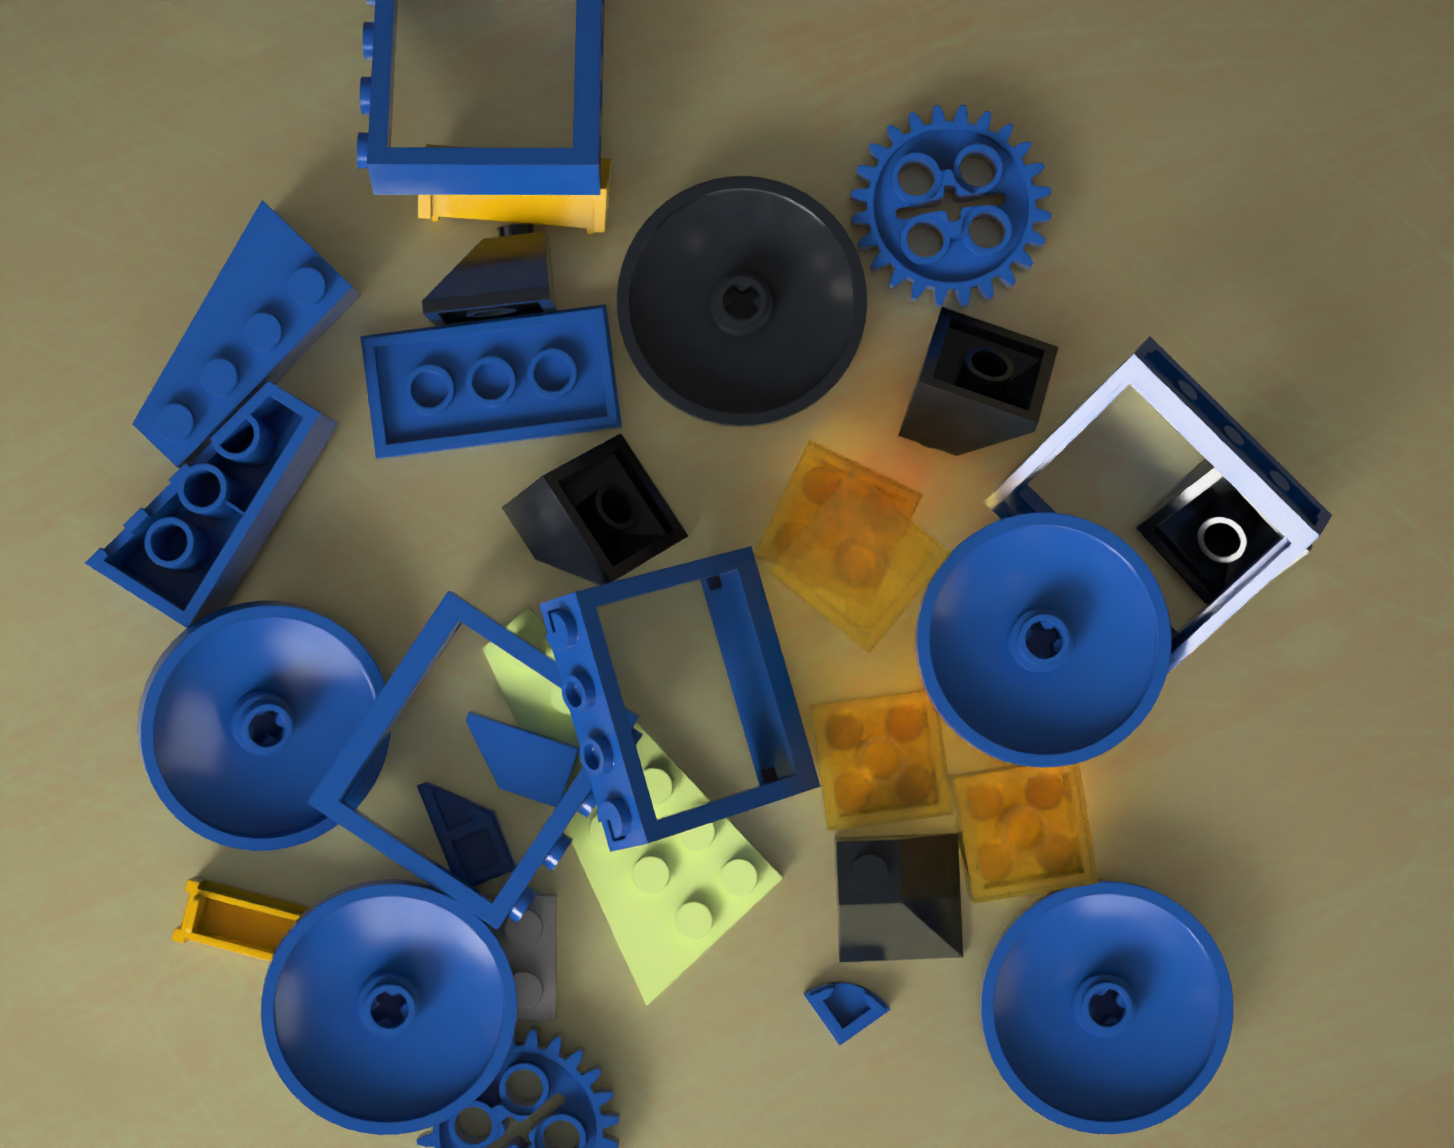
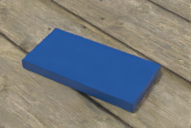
(491, 382)

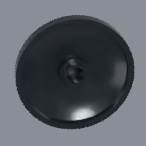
(741, 301)

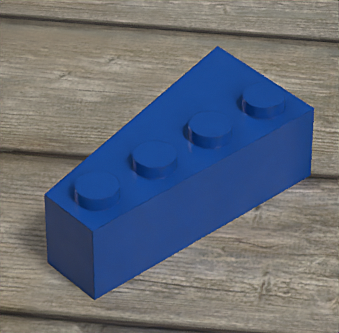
(249, 330)
(219, 510)

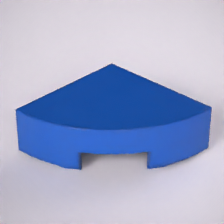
(845, 1007)

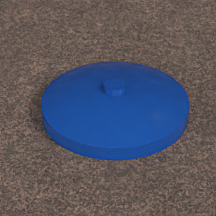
(1043, 640)
(251, 720)
(388, 1007)
(1106, 1007)

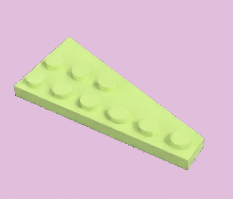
(658, 897)

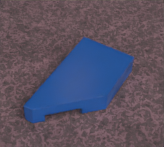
(524, 759)
(467, 835)

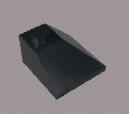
(496, 280)
(977, 385)
(596, 515)
(1208, 531)
(898, 897)

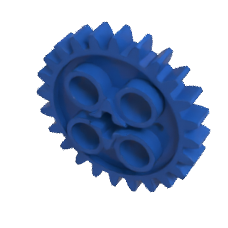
(940, 151)
(558, 1076)

